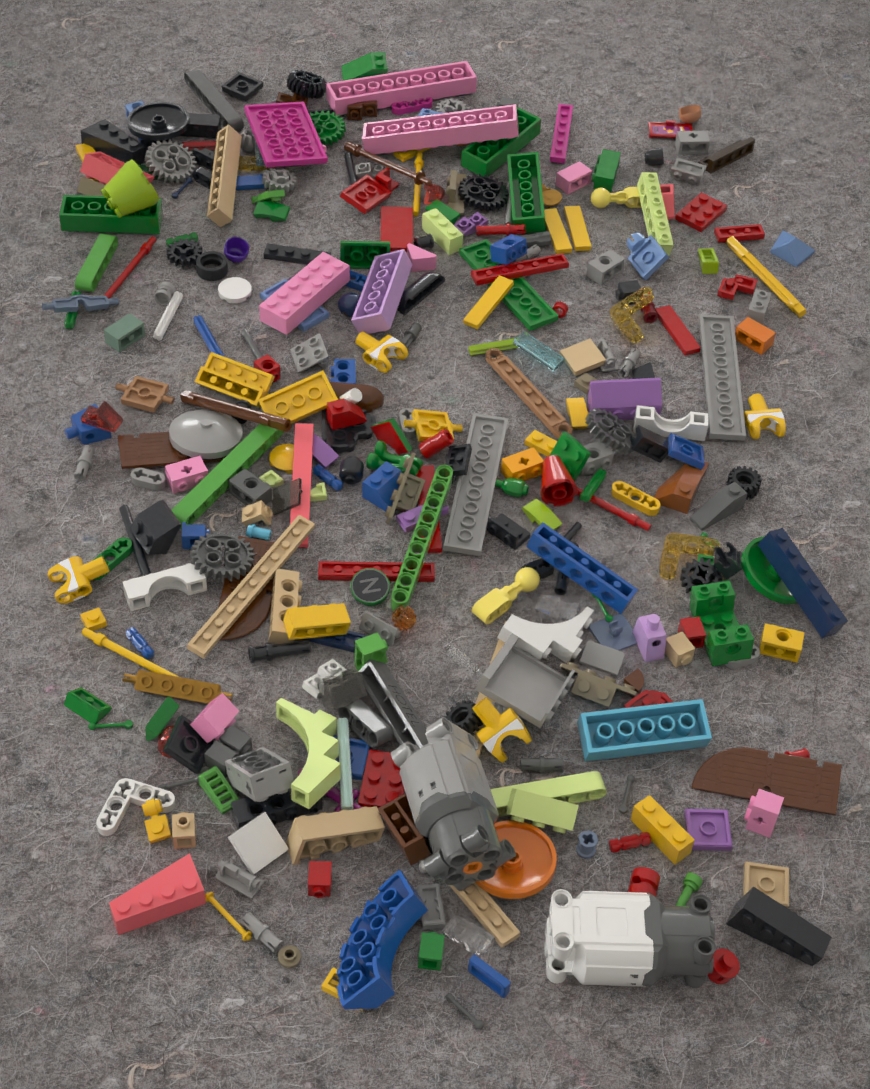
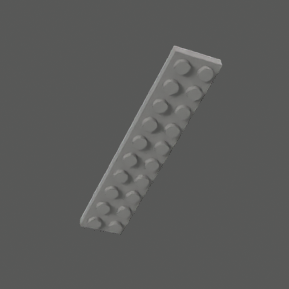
(721, 378)
(476, 489)

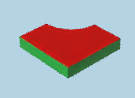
(392, 435)

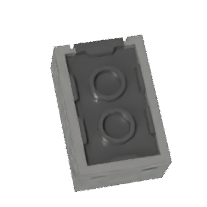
(259, 774)

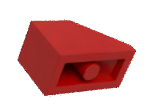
(343, 414)

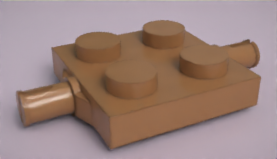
(144, 394)

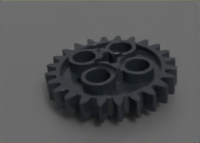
(483, 192)

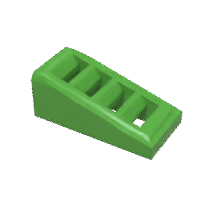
(212, 778)

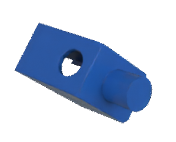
(86, 433)

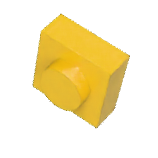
(93, 619)

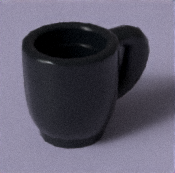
(654, 156)

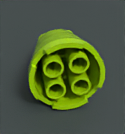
(129, 190)

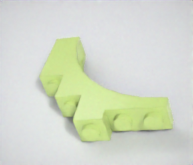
(321, 768)

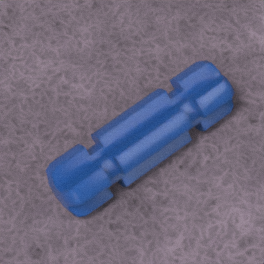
(327, 477)
(140, 643)

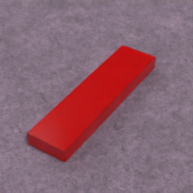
(677, 330)

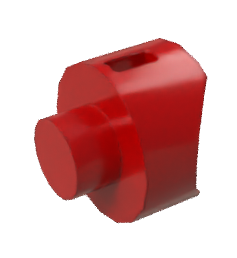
(724, 965)

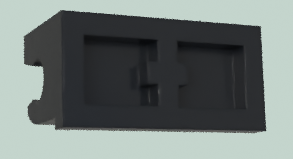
(650, 444)
(727, 562)

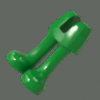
(381, 455)

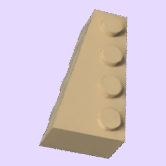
(333, 832)

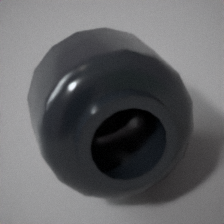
(351, 470)

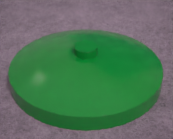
(763, 575)

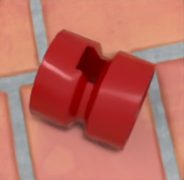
(644, 881)

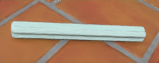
(344, 759)

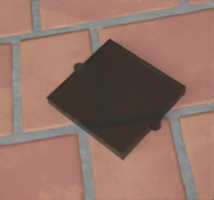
(286, 496)

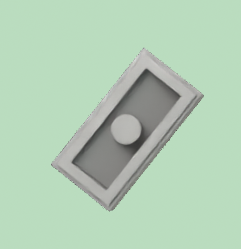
(602, 658)

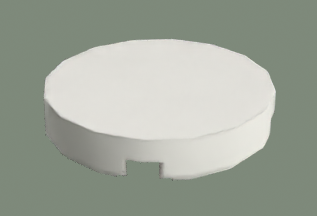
(234, 290)

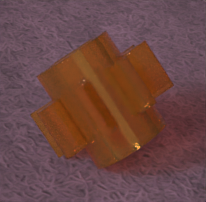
(404, 617)

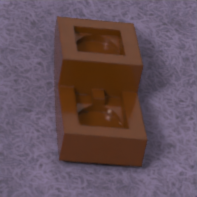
(285, 98)

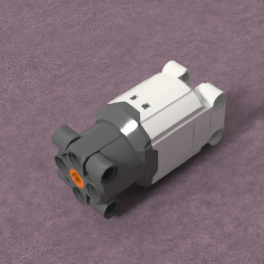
(628, 939)

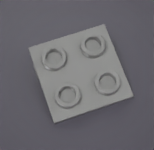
(310, 353)

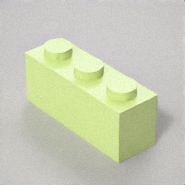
(442, 231)
(541, 810)

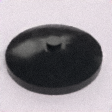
(158, 121)

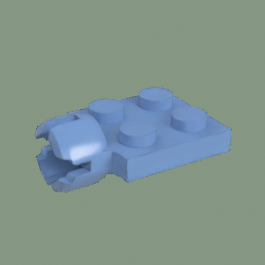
(646, 254)

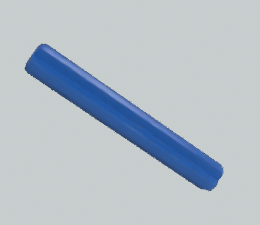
(207, 335)

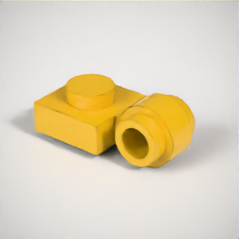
(158, 826)

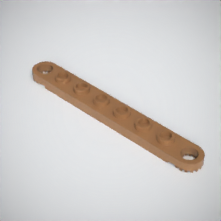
(528, 392)

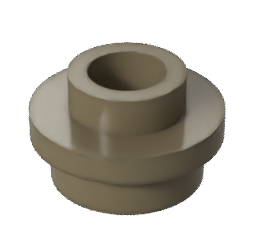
(289, 962)

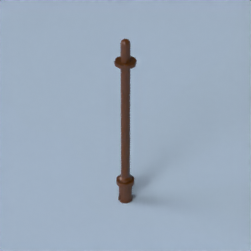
(357, 151)

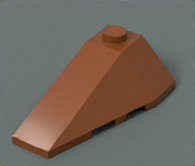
(681, 488)

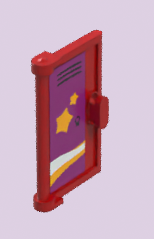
(667, 129)

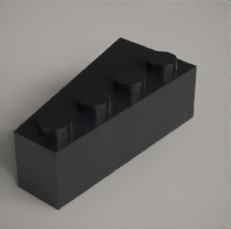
(113, 142)
(778, 927)

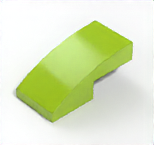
(539, 513)

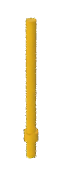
(419, 164)
(101, 640)

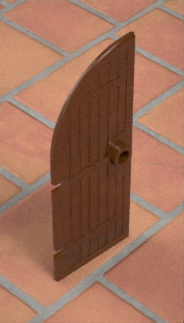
(150, 451)
(260, 607)
(745, 770)

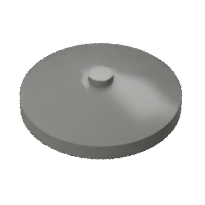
(205, 434)

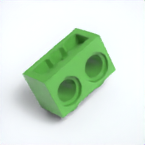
(371, 648)

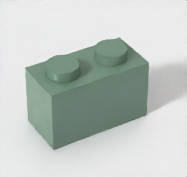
(124, 332)

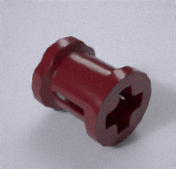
(650, 314)

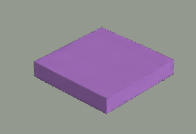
(709, 829)

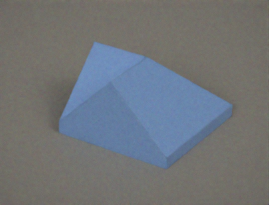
(791, 249)

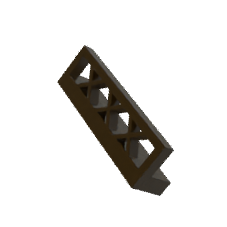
(728, 155)

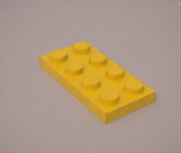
(300, 398)

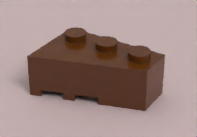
(401, 826)

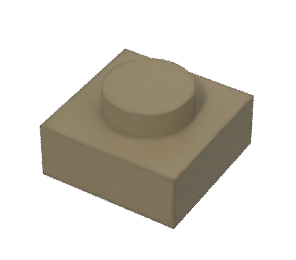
(583, 382)

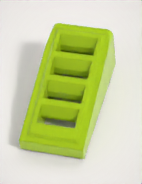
(708, 261)

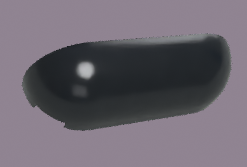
(419, 291)

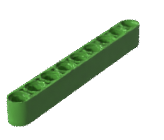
(217, 481)
(441, 482)

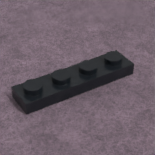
(291, 254)

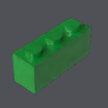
(606, 169)

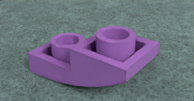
(468, 226)
(323, 452)

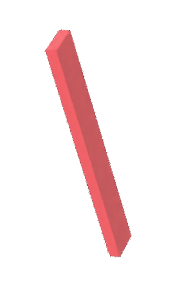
(303, 469)

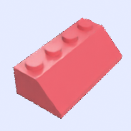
(103, 167)

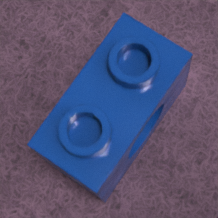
(508, 249)

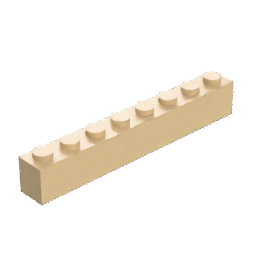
(224, 176)

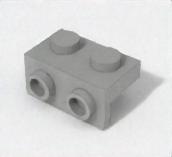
(688, 171)

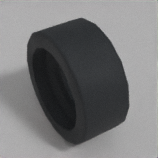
(211, 274)

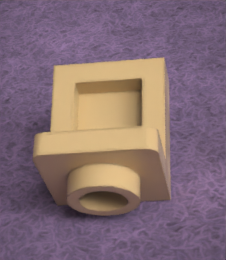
(255, 513)

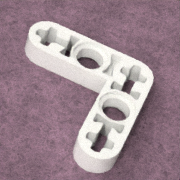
(129, 796)

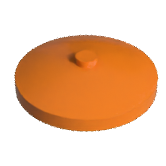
(529, 869)

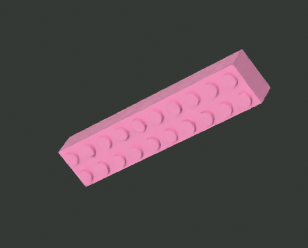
(401, 86)
(441, 130)

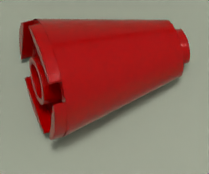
(556, 483)

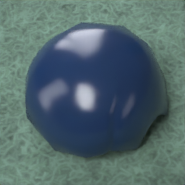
(348, 303)

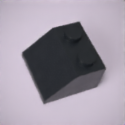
(156, 528)

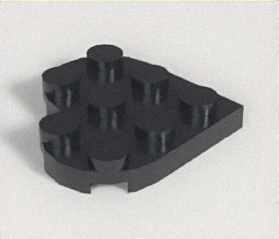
(346, 438)

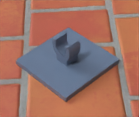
(614, 634)

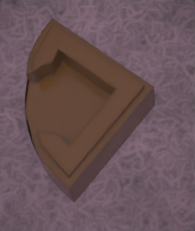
(635, 679)

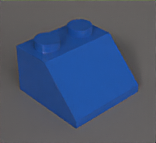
(380, 485)

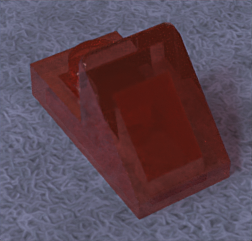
(432, 193)
(102, 417)

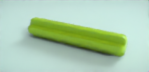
(482, 348)

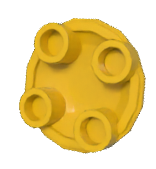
(282, 457)

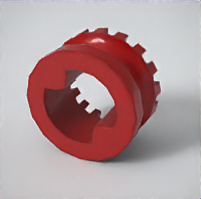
(561, 305)

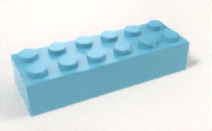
(644, 730)

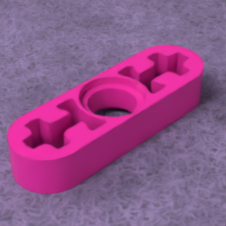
(400, 108)

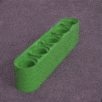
(96, 263)

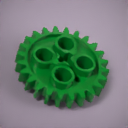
(328, 127)

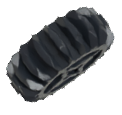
(306, 84)

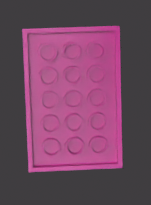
(285, 134)

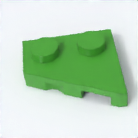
(269, 196)

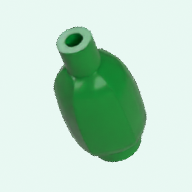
(513, 487)

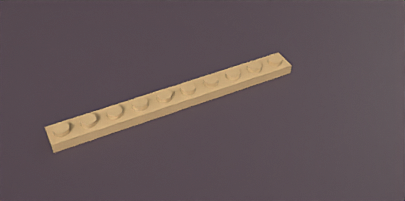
(250, 587)

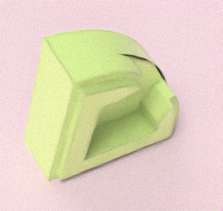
(272, 479)
(318, 493)

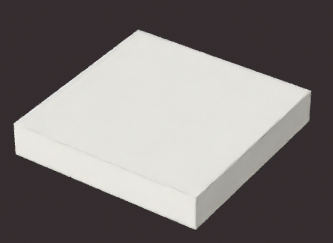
(258, 843)

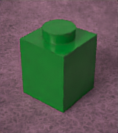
(431, 951)

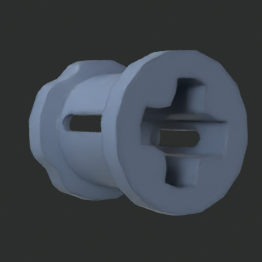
(587, 844)

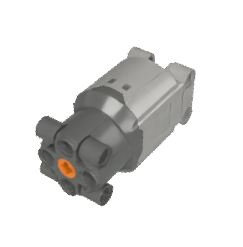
(452, 805)

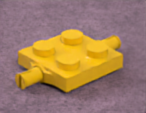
(429, 423)

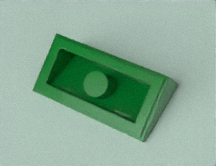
(448, 212)
(86, 705)
(161, 718)

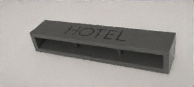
(393, 703)

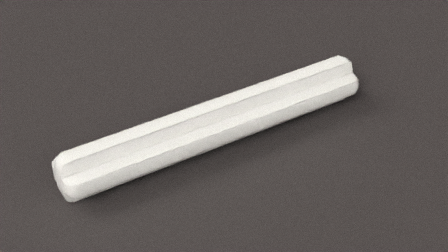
(167, 316)

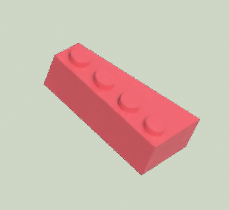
(159, 897)

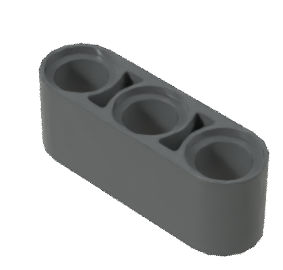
(366, 723)

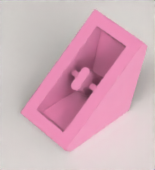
(420, 258)

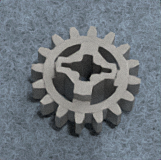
(451, 105)
(279, 179)

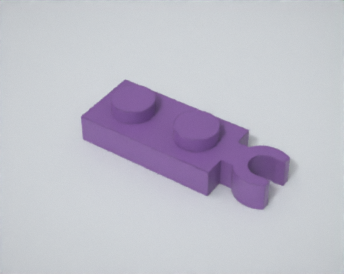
(409, 519)

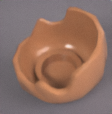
(690, 113)

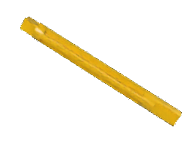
(784, 295)

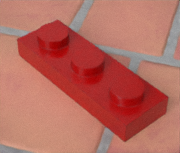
(740, 233)

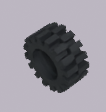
(748, 476)
(464, 717)

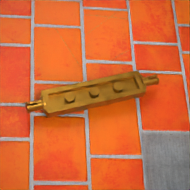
(175, 686)

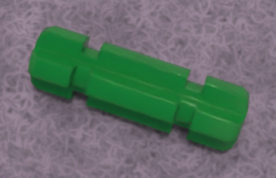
(192, 236)

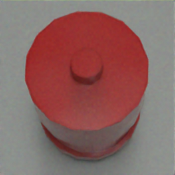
(436, 443)

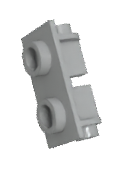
(610, 362)
(372, 625)
(238, 879)

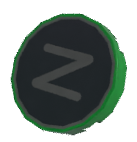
(370, 586)

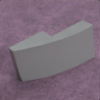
(365, 169)

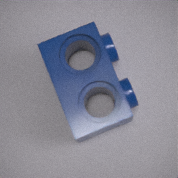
(343, 371)

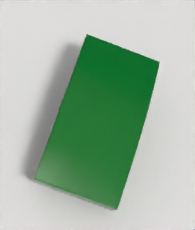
(273, 210)

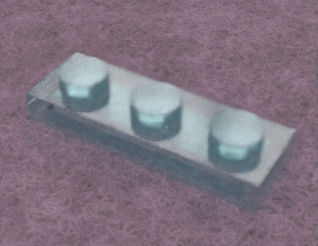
(538, 350)

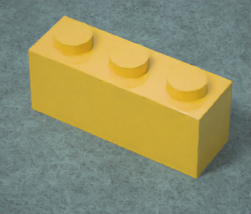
(316, 621)
(663, 829)

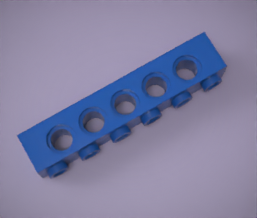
(582, 568)

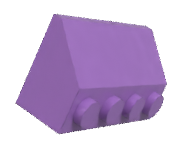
(624, 395)

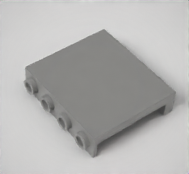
(524, 684)

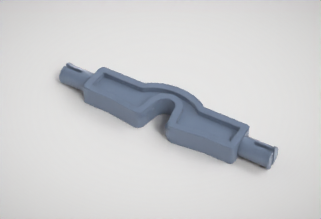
(71, 304)

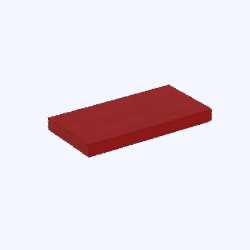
(397, 227)

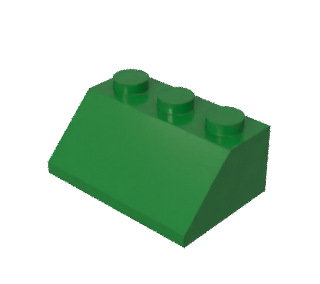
(362, 253)

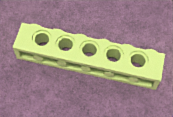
(654, 210)

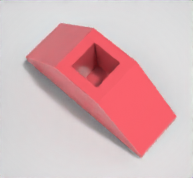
(669, 200)

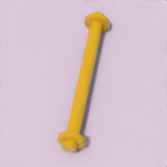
(209, 896)

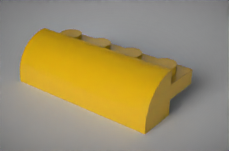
(234, 379)

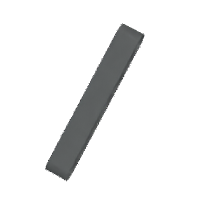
(213, 99)

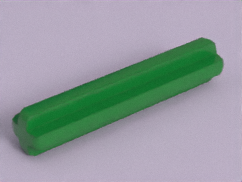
(71, 316)
(593, 485)

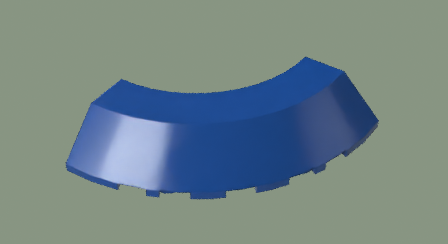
(374, 942)

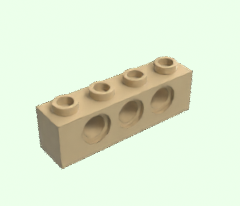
(284, 596)

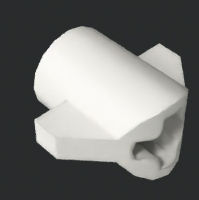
(353, 395)

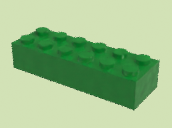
(490, 155)
(526, 191)
(94, 215)

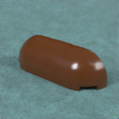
(371, 396)

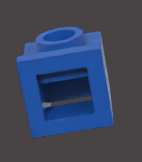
(191, 533)

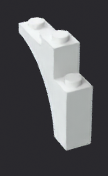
(542, 639)

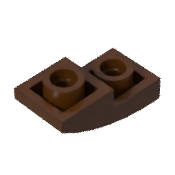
(361, 109)

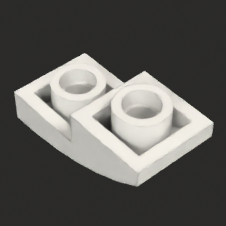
(327, 669)

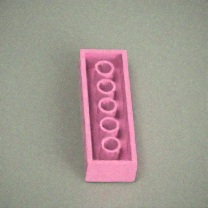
(304, 293)

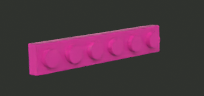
(561, 133)

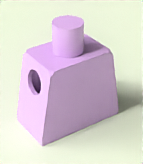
(648, 631)

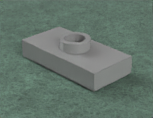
(432, 898)

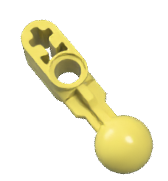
(629, 196)
(499, 601)

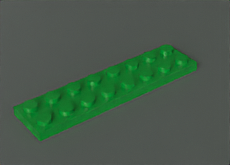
(521, 298)

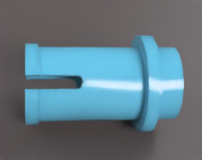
(257, 532)

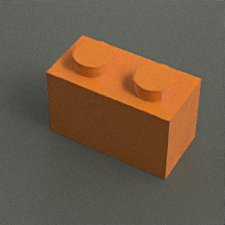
(754, 335)

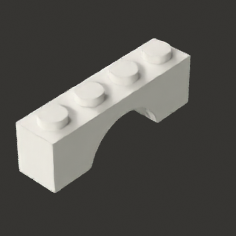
(691, 427)
(142, 589)

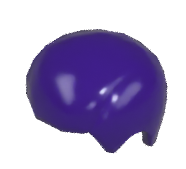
(236, 249)

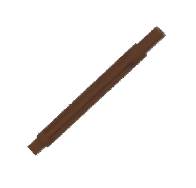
(237, 411)

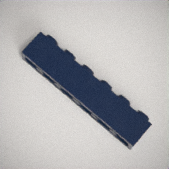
(802, 583)

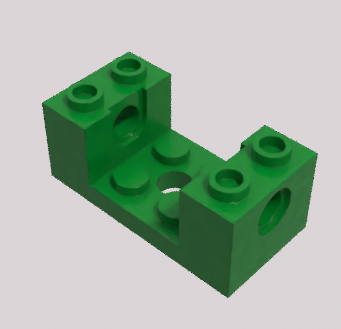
(724, 636)

